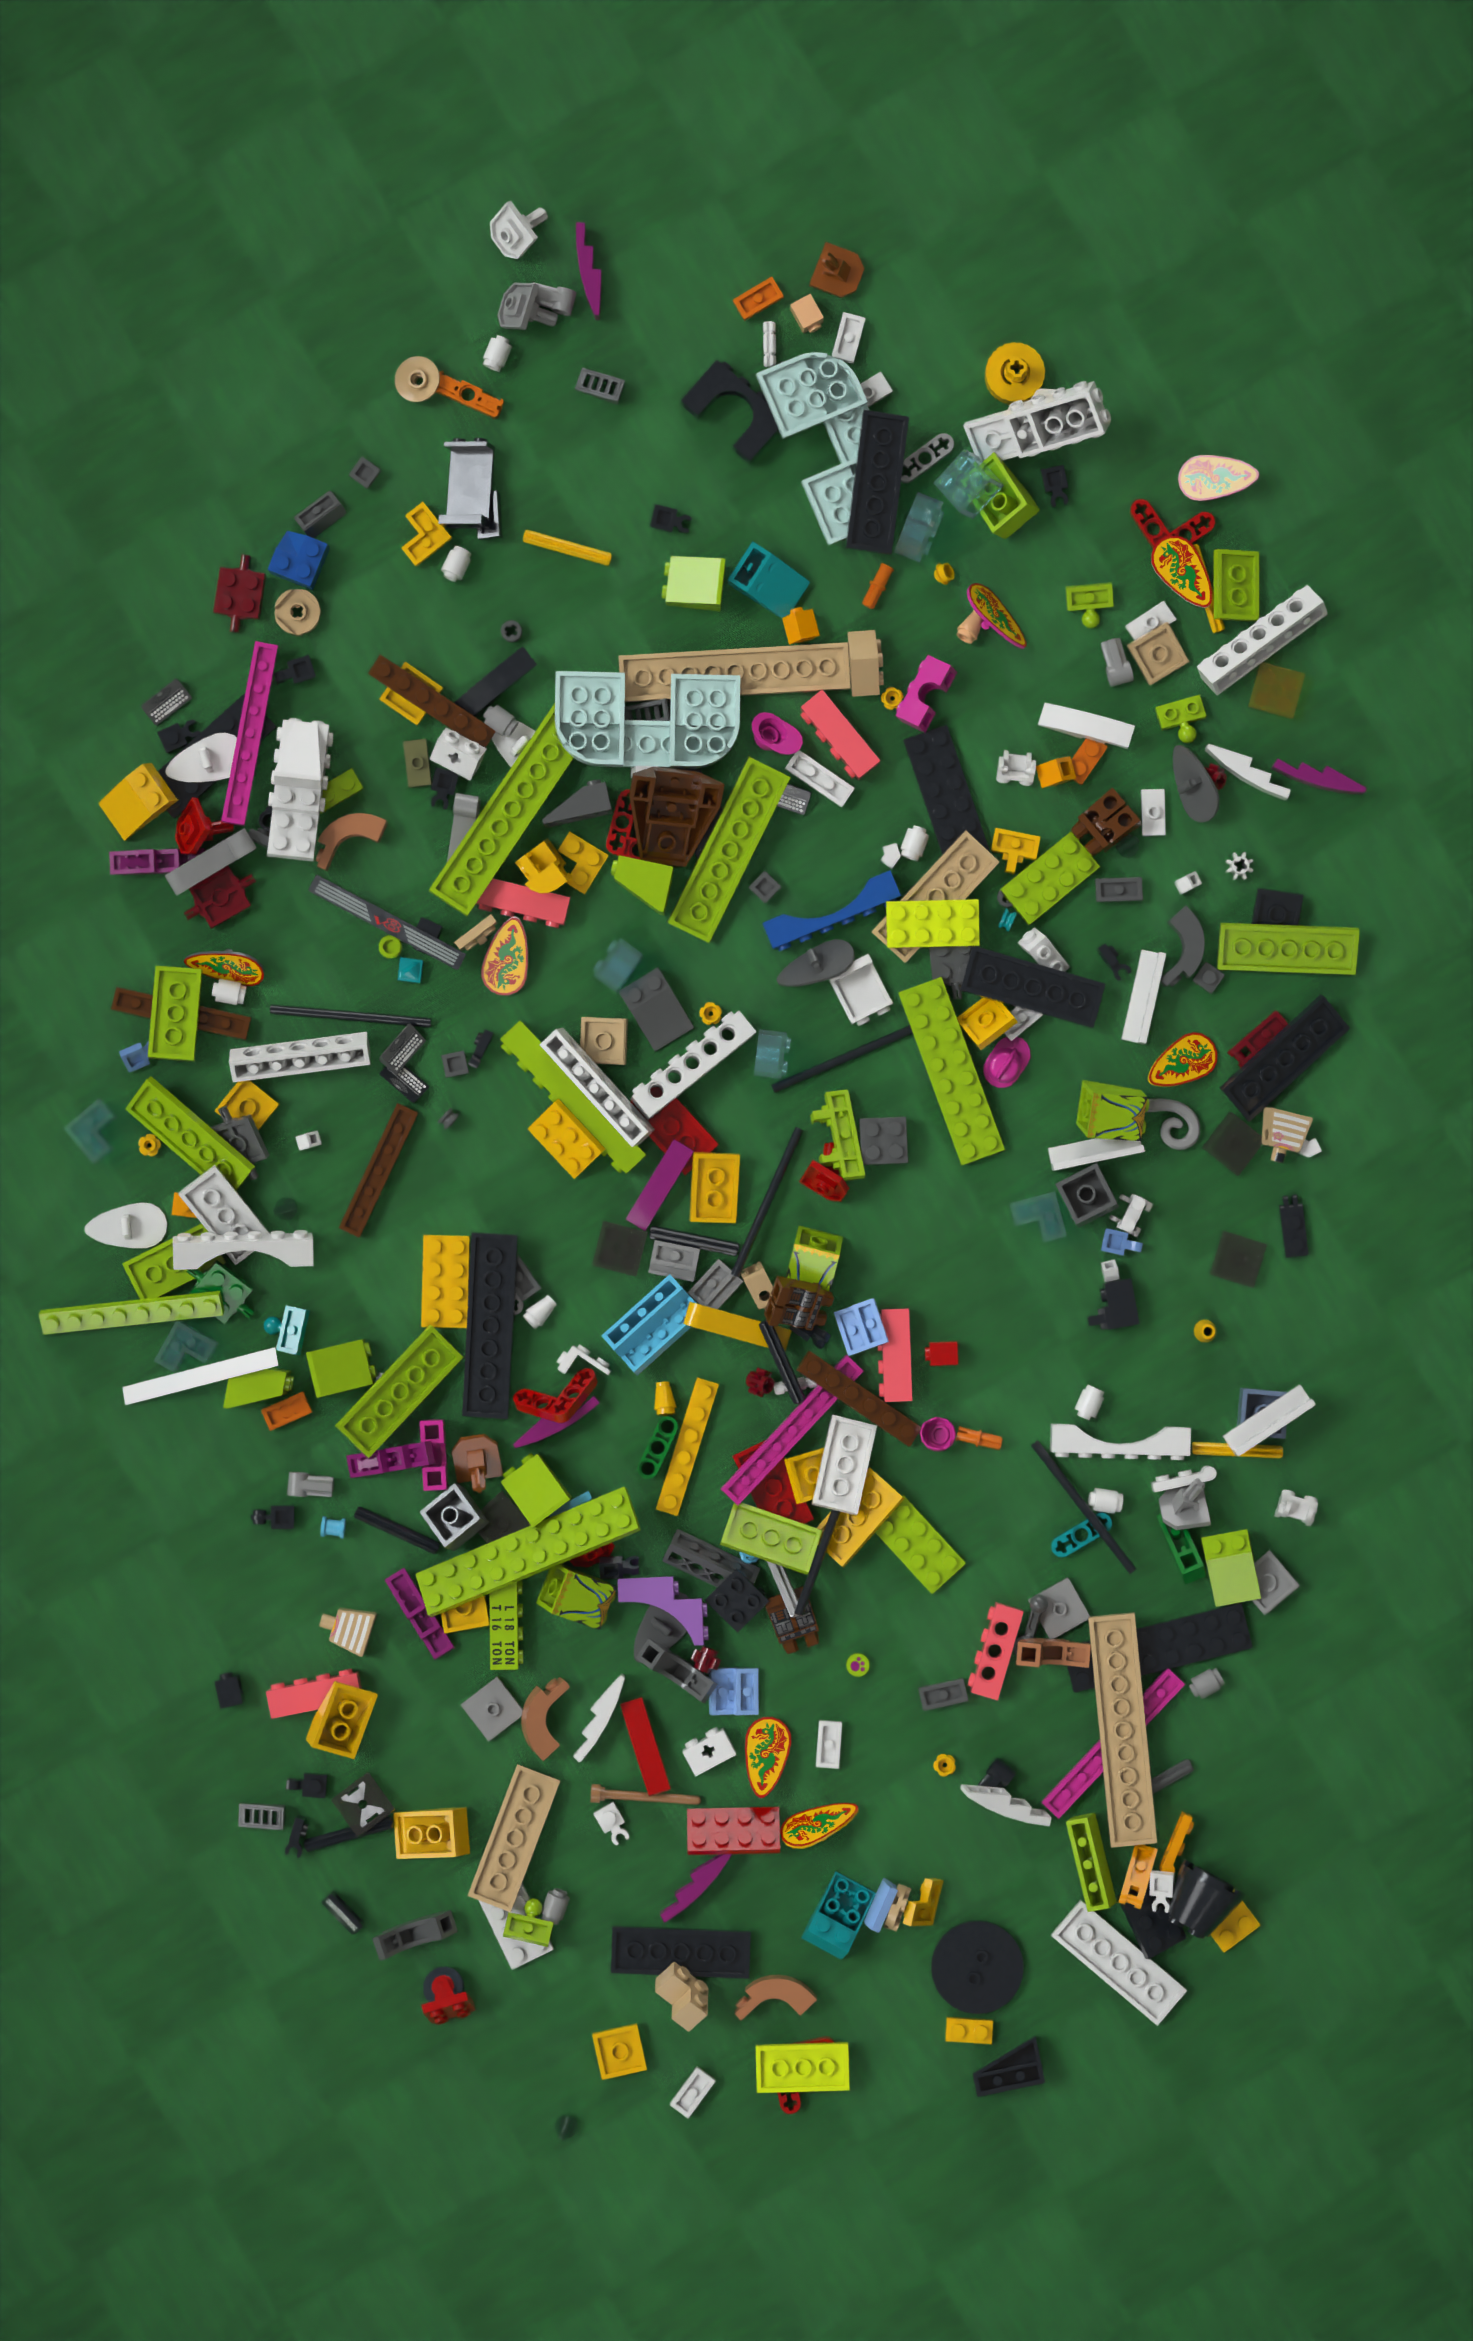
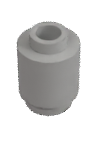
(500, 720)
(1206, 1683)
(555, 1906)

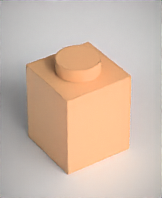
(807, 314)

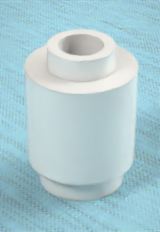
(497, 353)
(456, 564)
(914, 843)
(229, 992)
(1089, 1402)
(1105, 1500)

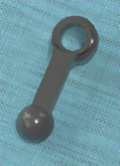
(1038, 1605)

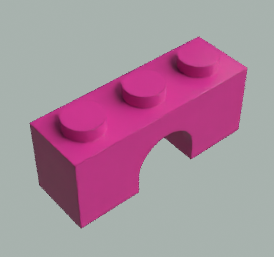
(931, 675)
(435, 1475)

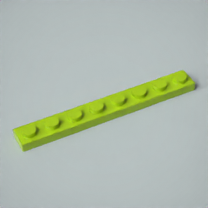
(131, 1312)

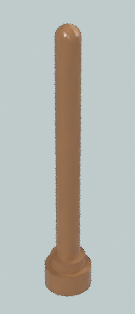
(600, 1793)

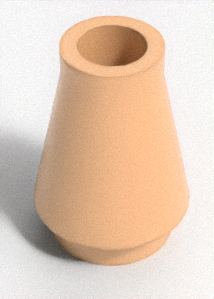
(970, 628)

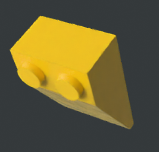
(137, 800)
(341, 1720)
(431, 1833)

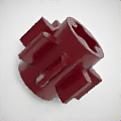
(1217, 775)
(760, 1382)
(706, 1659)

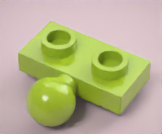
(1089, 598)
(1181, 714)
(528, 1927)

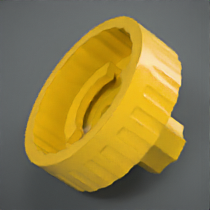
(1020, 357)

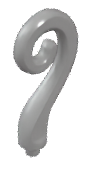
(1184, 1111)

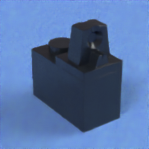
(1119, 1308)

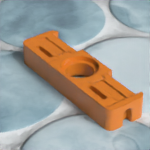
(482, 402)

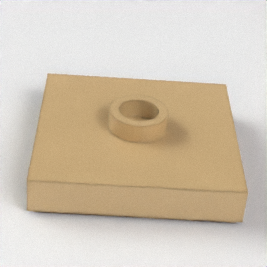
(1158, 653)
(604, 1039)

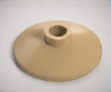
(410, 371)

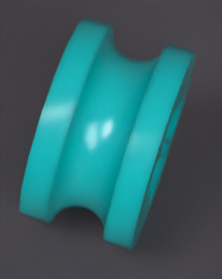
(1007, 919)

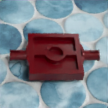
(239, 593)
(219, 897)

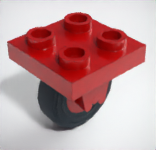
(446, 1996)

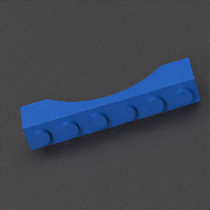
(786, 929)

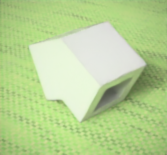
(891, 855)
(1188, 882)
(308, 1140)
(1310, 1148)
(1110, 1271)

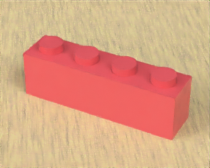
(840, 735)
(521, 900)
(896, 1356)
(305, 1694)

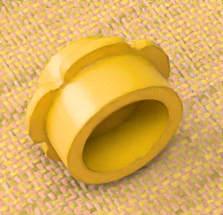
(944, 573)
(885, 698)
(710, 1007)
(144, 1149)
(938, 1765)

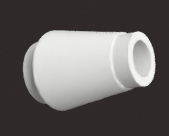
(539, 1312)

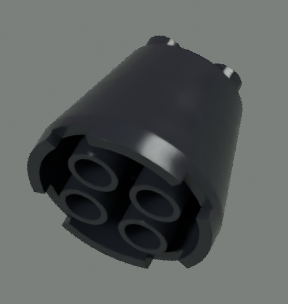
(1201, 1900)

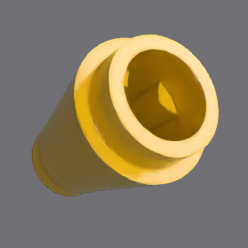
(1199, 1331)
(664, 1399)

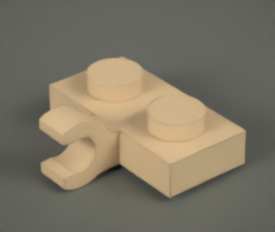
(477, 934)

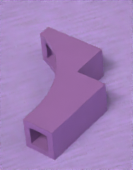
(661, 1593)

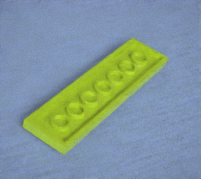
(728, 849)
(951, 1071)

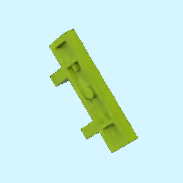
(847, 1153)

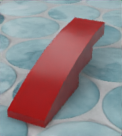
(645, 1746)

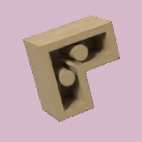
(865, 660)
(685, 1995)

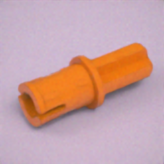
(877, 586)
(979, 1438)

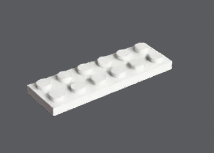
(1119, 1962)

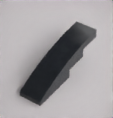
(496, 682)

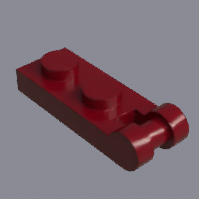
(1258, 1037)

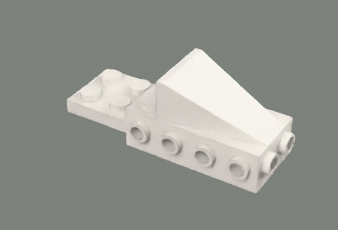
(1042, 423)
(298, 788)

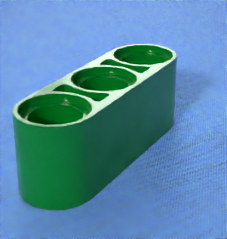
(649, 1455)

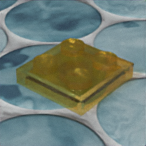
(1276, 690)

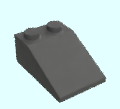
(585, 804)
(656, 1009)

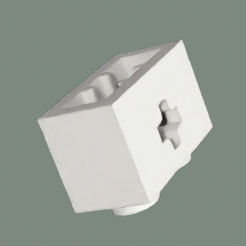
(458, 753)
(702, 1762)

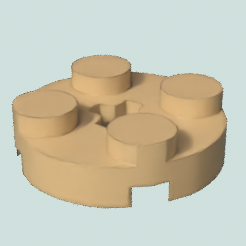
(298, 625)
(897, 1908)

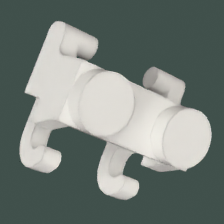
(1016, 768)
(1132, 1214)
(1297, 1507)

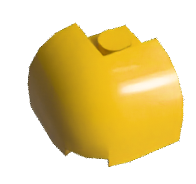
(543, 868)

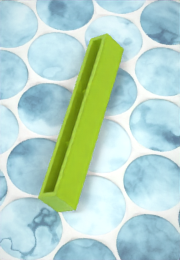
(548, 1074)

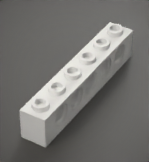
(1274, 637)
(299, 1057)
(597, 1087)
(650, 1105)

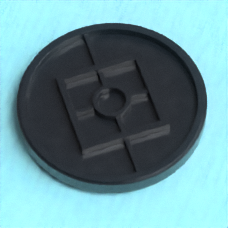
(977, 1967)

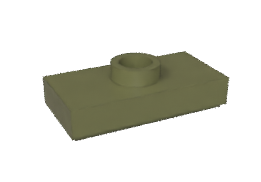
(417, 763)

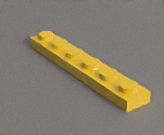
(687, 1446)

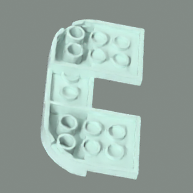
(816, 391)
(595, 733)

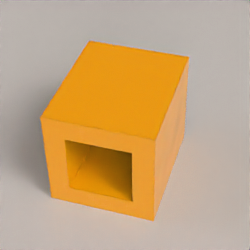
(800, 625)
(1055, 772)

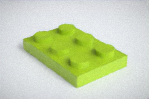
(1236, 585)

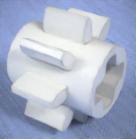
(1245, 863)

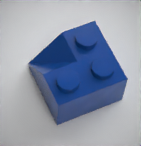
(299, 559)

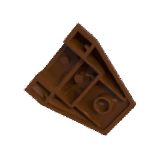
(672, 812)

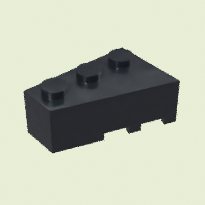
(1011, 2071)

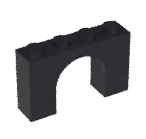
(719, 382)

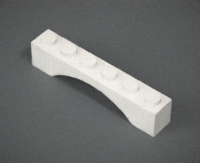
(291, 1248)
(1168, 1441)

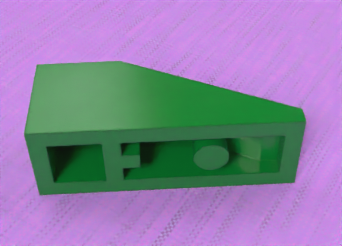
(1183, 1552)

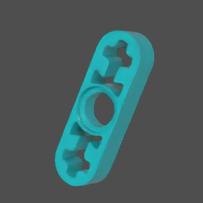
(1069, 1549)

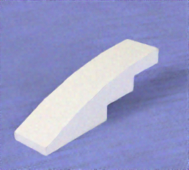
(1086, 725)
(1240, 767)
(603, 1709)
(1001, 1802)

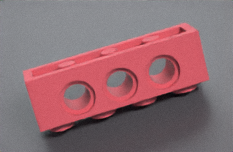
(992, 1686)

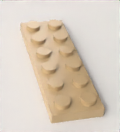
(949, 878)
(514, 1838)

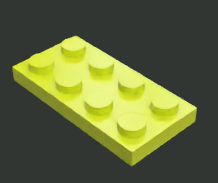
(932, 923)
(802, 2067)

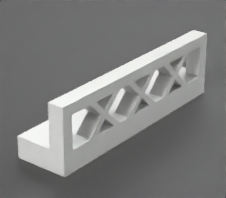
(1143, 997)
(1091, 1151)
(1268, 1420)

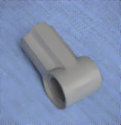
(557, 299)
(1117, 669)
(304, 1484)

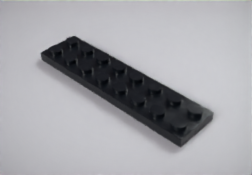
(490, 1325)
(1181, 1642)

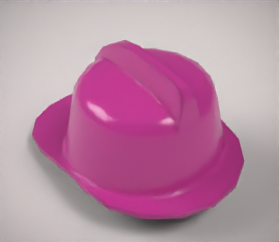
(775, 734)
(1006, 1062)

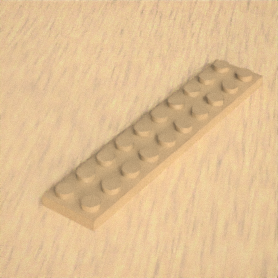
(760, 669)
(1122, 1729)

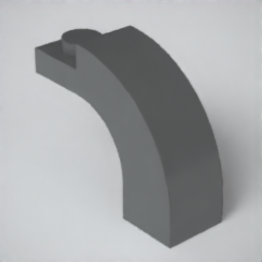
(1193, 944)
(676, 1669)
(413, 1933)

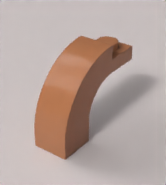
(344, 828)
(1044, 1651)
(534, 1717)
(781, 1987)

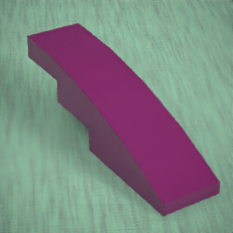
(590, 277)
(1327, 779)
(148, 861)
(659, 1185)
(545, 1427)
(391, 1459)
(413, 1606)
(702, 1878)

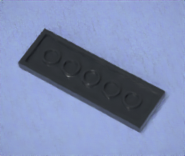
(877, 482)
(228, 723)
(943, 787)
(1032, 987)
(1284, 1058)
(699, 1950)

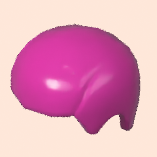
(938, 1434)

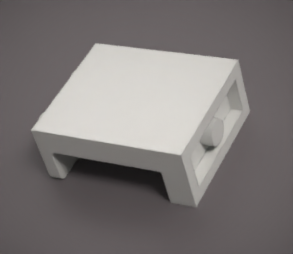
(861, 991)

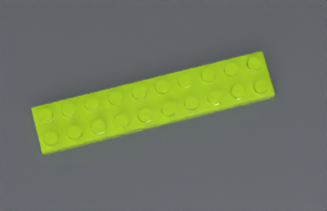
(503, 819)
(528, 1552)

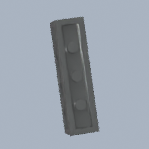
(708, 1556)

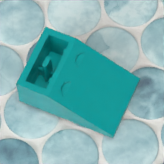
(768, 581)
(838, 1916)

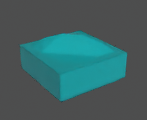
(410, 970)

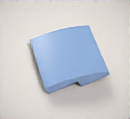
(861, 1327)
(735, 1691)
(881, 1905)

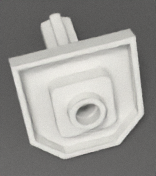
(514, 231)

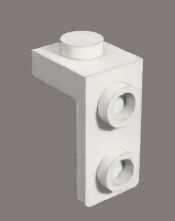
(1042, 950)
(567, 1359)

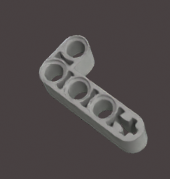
(465, 813)
(210, 861)

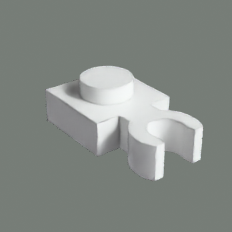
(611, 1819)
(1162, 1887)

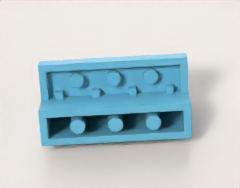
(650, 1325)

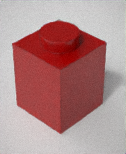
(942, 1353)

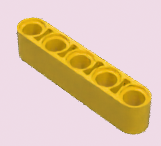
(730, 1325)

